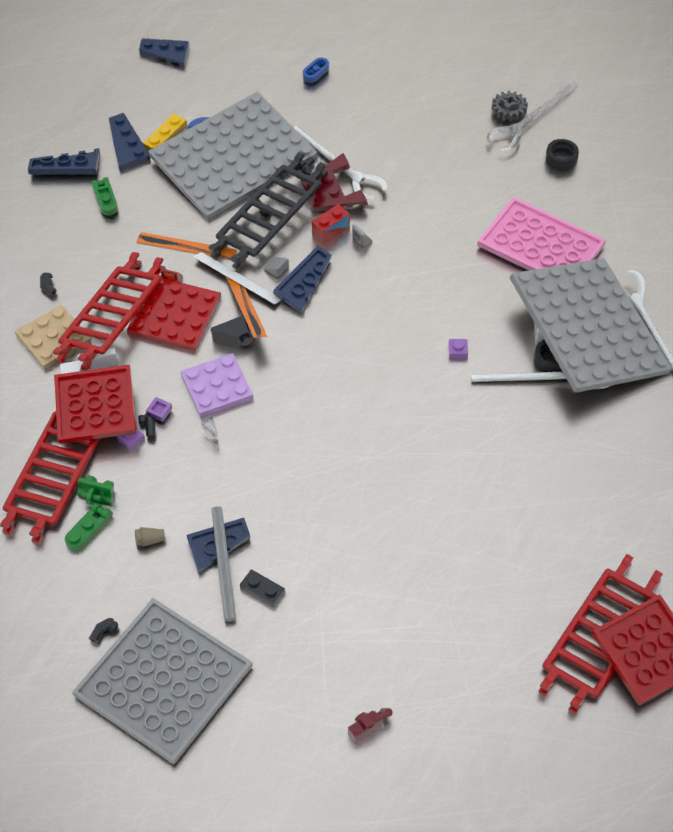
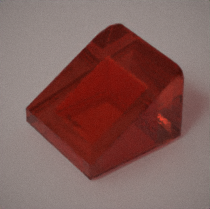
(171, 275)

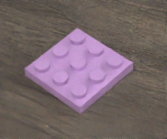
(216, 385)

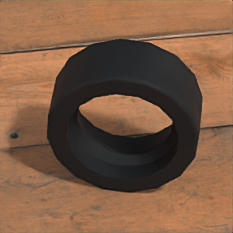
(559, 163)
(542, 364)

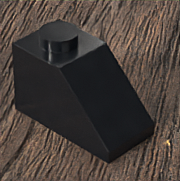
(233, 333)

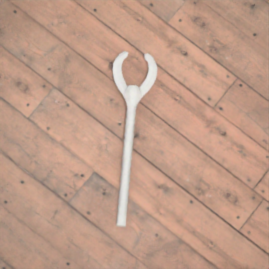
(357, 177)
(637, 301)
(519, 376)

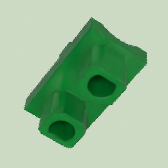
(95, 491)

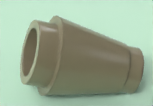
(148, 536)

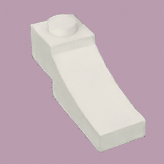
(100, 361)

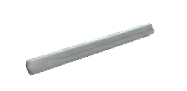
(223, 564)

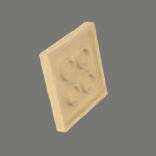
(43, 334)

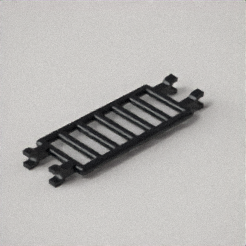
(245, 251)

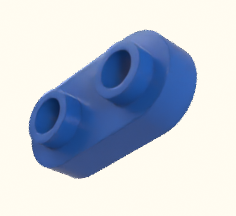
(315, 70)

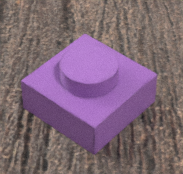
(458, 348)
(159, 409)
(131, 440)

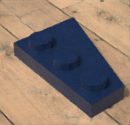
(170, 50)
(203, 542)

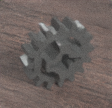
(509, 106)

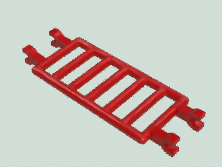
(92, 350)
(42, 520)
(568, 634)

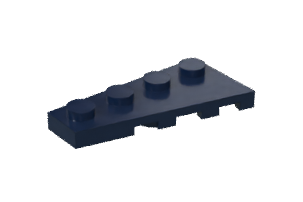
(127, 143)
(64, 164)
(302, 281)

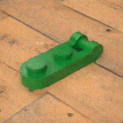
(105, 196)
(87, 527)

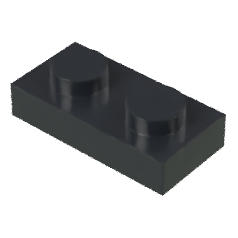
(262, 588)

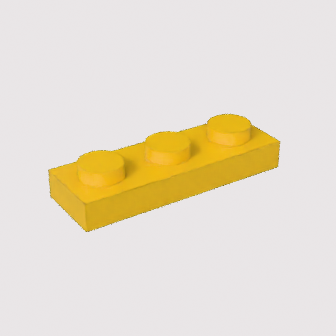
(166, 131)

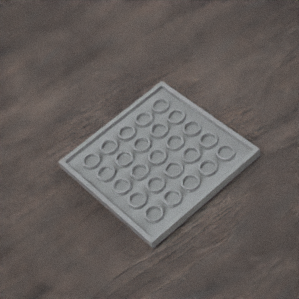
(162, 680)

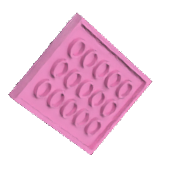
(538, 238)

